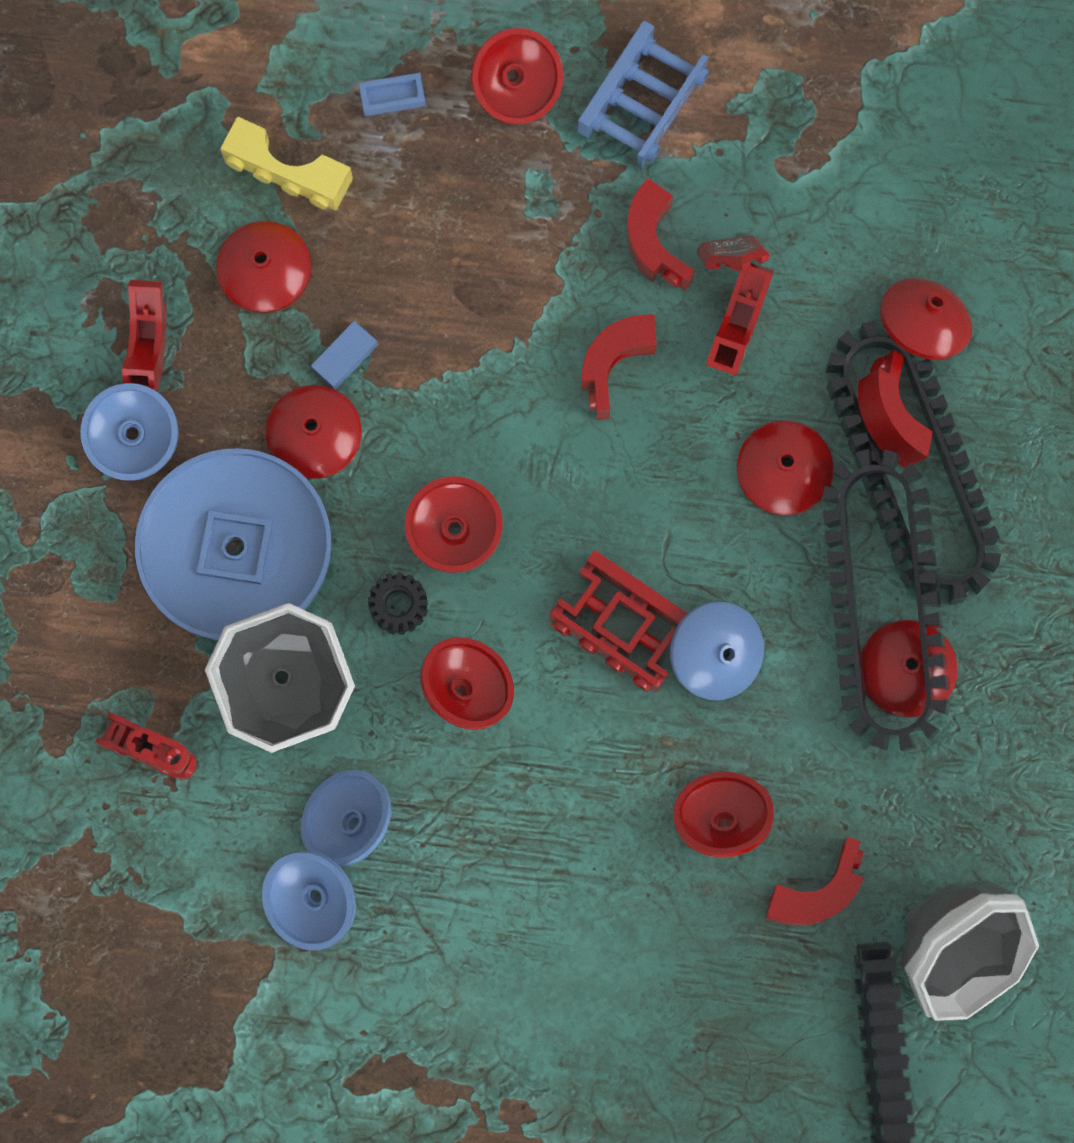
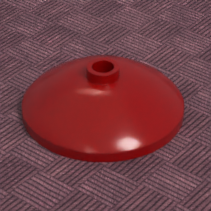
(536, 81)
(269, 284)
(926, 318)
(322, 450)
(782, 488)
(450, 503)
(476, 674)
(888, 679)
(722, 801)

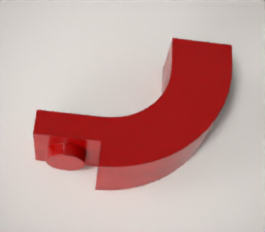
(644, 215)
(740, 319)
(147, 334)
(618, 341)
(885, 414)
(809, 908)

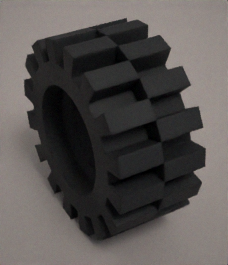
(394, 584)

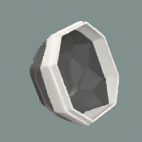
(246, 685)
(966, 948)

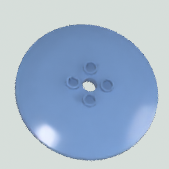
(222, 500)

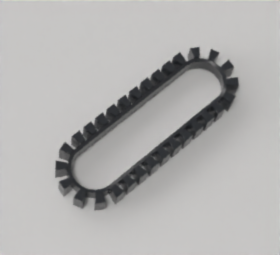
(952, 443)
(840, 600)
(883, 1044)

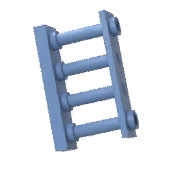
(628, 69)

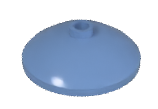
(107, 427)
(700, 645)
(337, 808)
(296, 909)

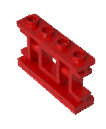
(640, 600)

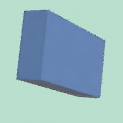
(392, 94)
(344, 355)

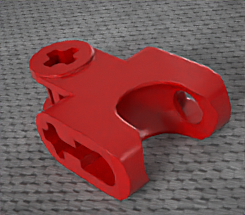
(129, 740)

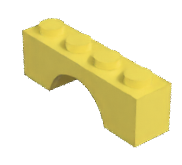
(320, 181)

